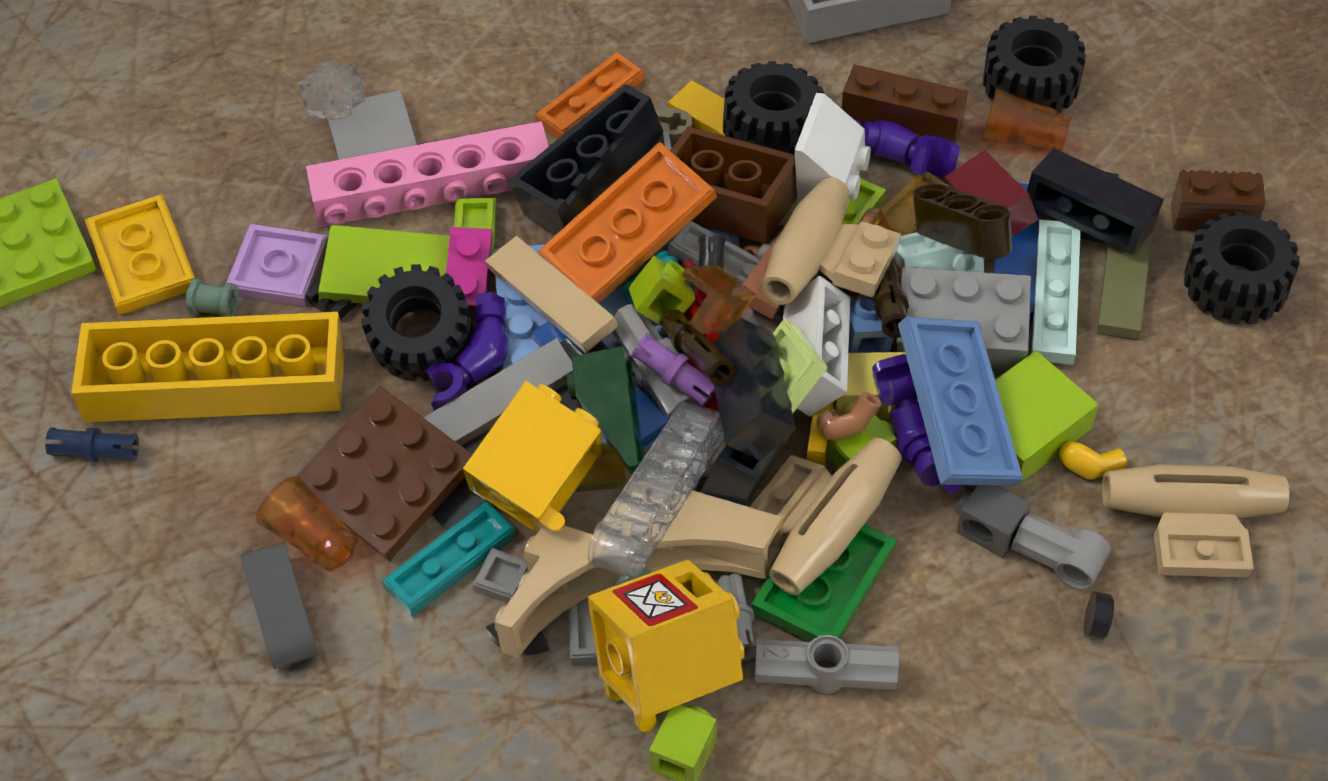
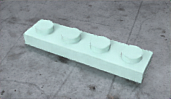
(1056, 292)

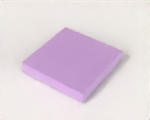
(278, 264)

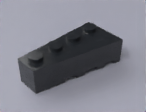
(587, 159)

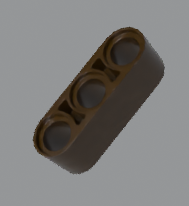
(963, 221)

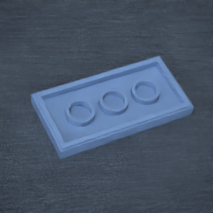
(959, 402)

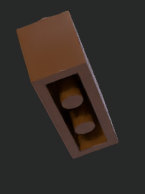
(910, 102)

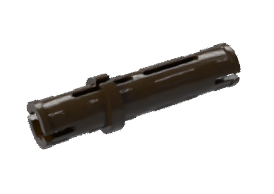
(891, 301)
(697, 347)

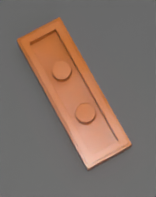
(588, 94)

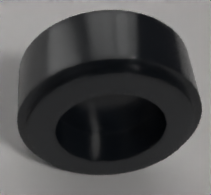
(1098, 615)

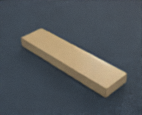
(552, 294)

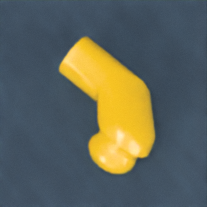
(1088, 462)

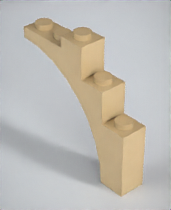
(705, 531)

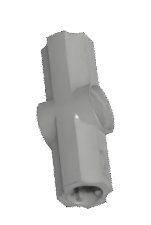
(628, 334)
(855, 664)

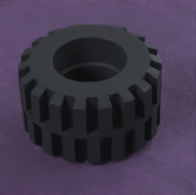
(1035, 62)
(769, 105)
(1244, 243)
(407, 293)

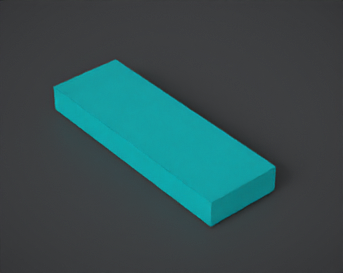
(448, 558)

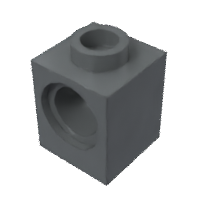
(991, 517)

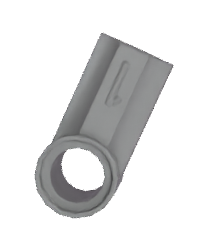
(1074, 555)

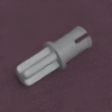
(744, 624)

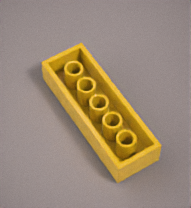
(209, 367)

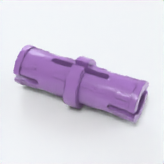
(674, 369)

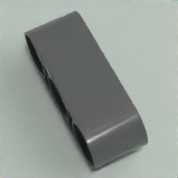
(279, 605)

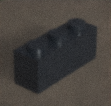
(1093, 201)
(756, 402)

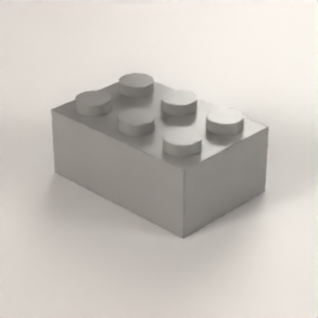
(991, 299)

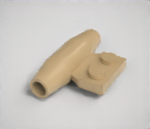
(818, 241)
(824, 510)
(1198, 513)

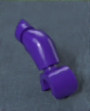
(903, 146)
(481, 356)
(897, 388)

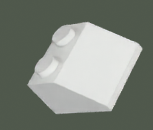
(830, 147)

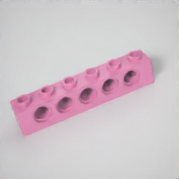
(422, 174)

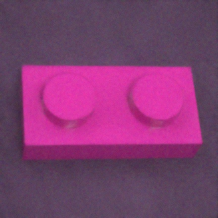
(467, 262)

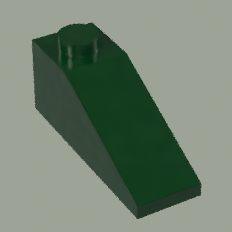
(607, 391)

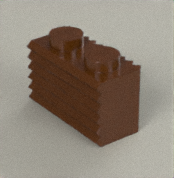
(1208, 194)

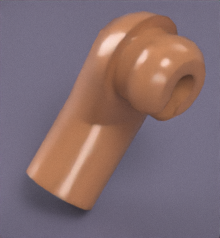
(852, 423)

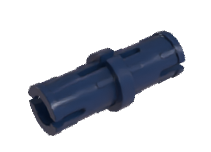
(92, 444)

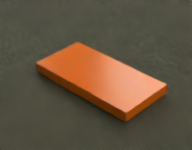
(628, 223)

